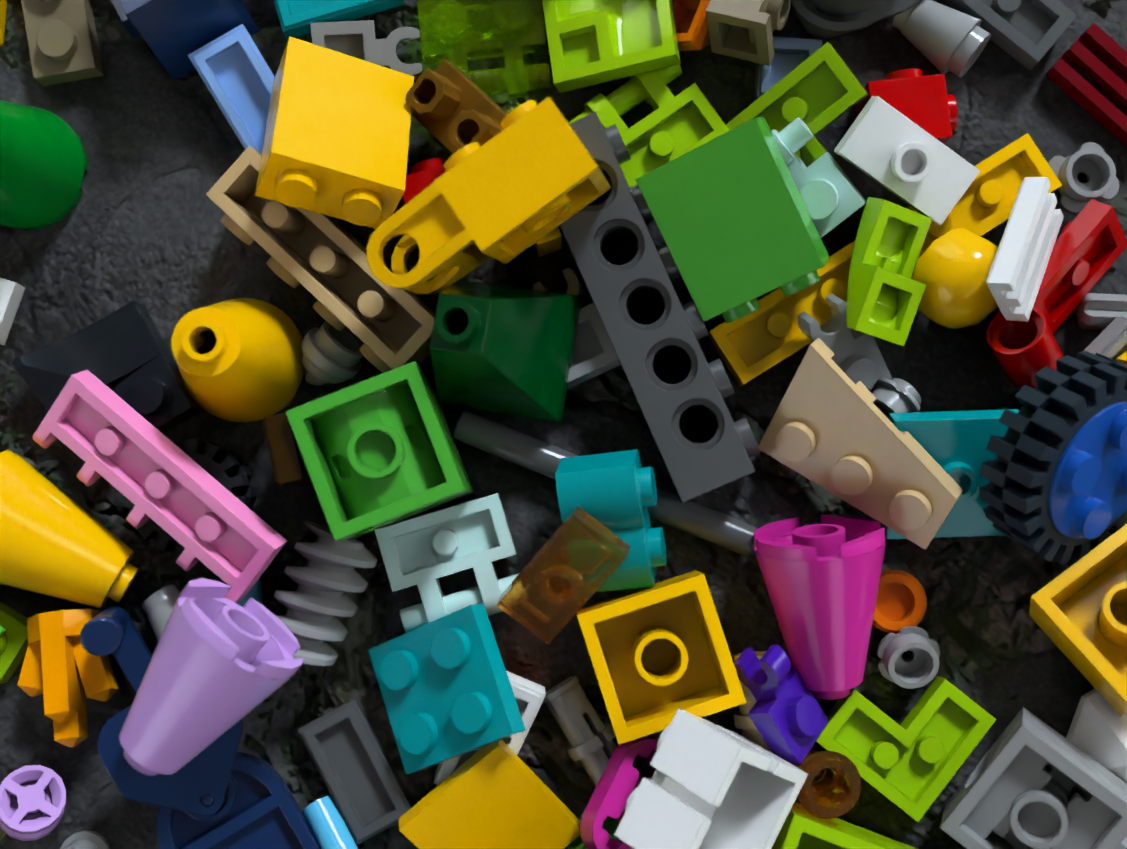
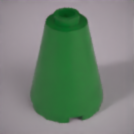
(38, 167)

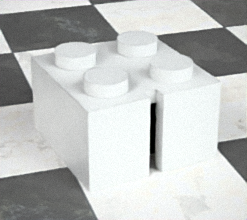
(710, 791)

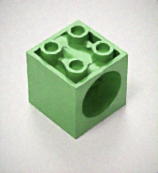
(379, 452)

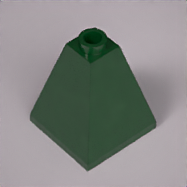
(504, 348)

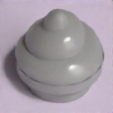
(330, 355)

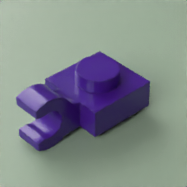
(784, 709)

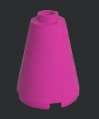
(824, 595)

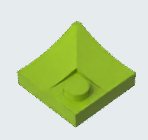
(608, 39)

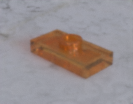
(563, 575)

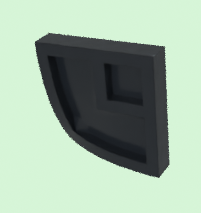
(123, 354)

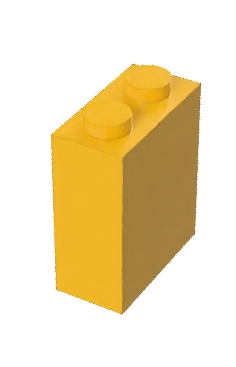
(336, 135)

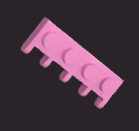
(160, 483)

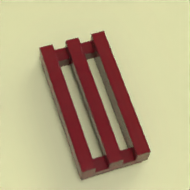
(1107, 65)

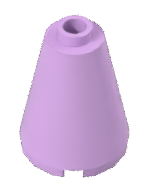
(205, 676)

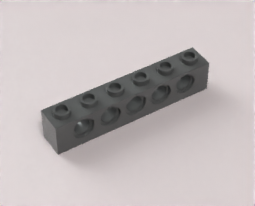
(692, 464)

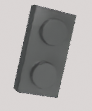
(1020, 26)

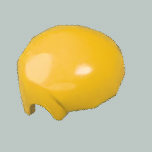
(956, 278)

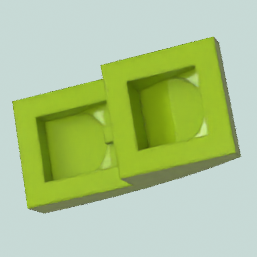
(880, 285)

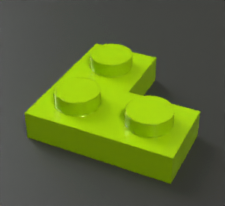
(813, 91)
(910, 759)

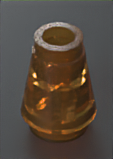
(835, 791)

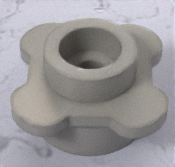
(1100, 177)

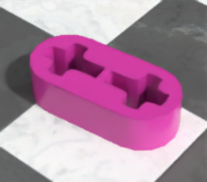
(613, 792)

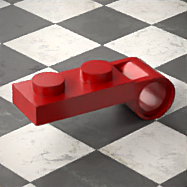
(1075, 265)

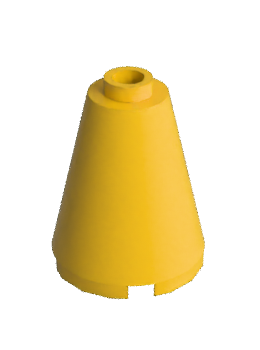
(239, 358)
(54, 543)

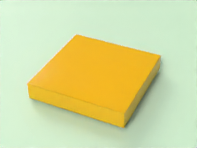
(491, 805)

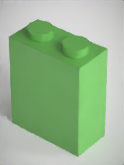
(735, 222)

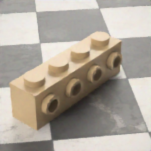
(330, 265)

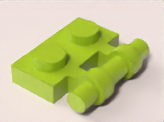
(667, 132)

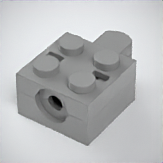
(1037, 795)

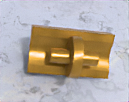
(454, 107)

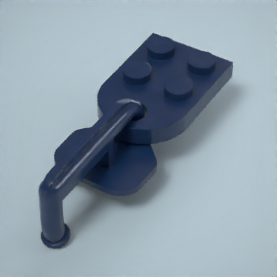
(191, 811)

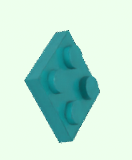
(446, 689)

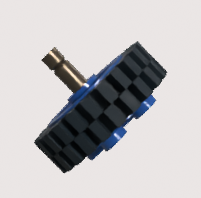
(1062, 460)

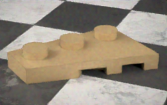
(852, 450)

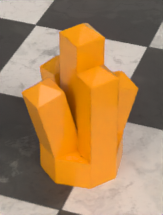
(65, 671)

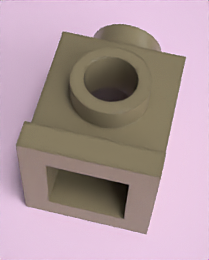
(746, 27)

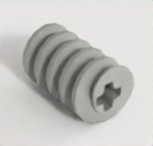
(322, 593)

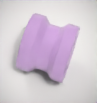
(36, 790)

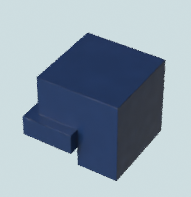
(181, 26)

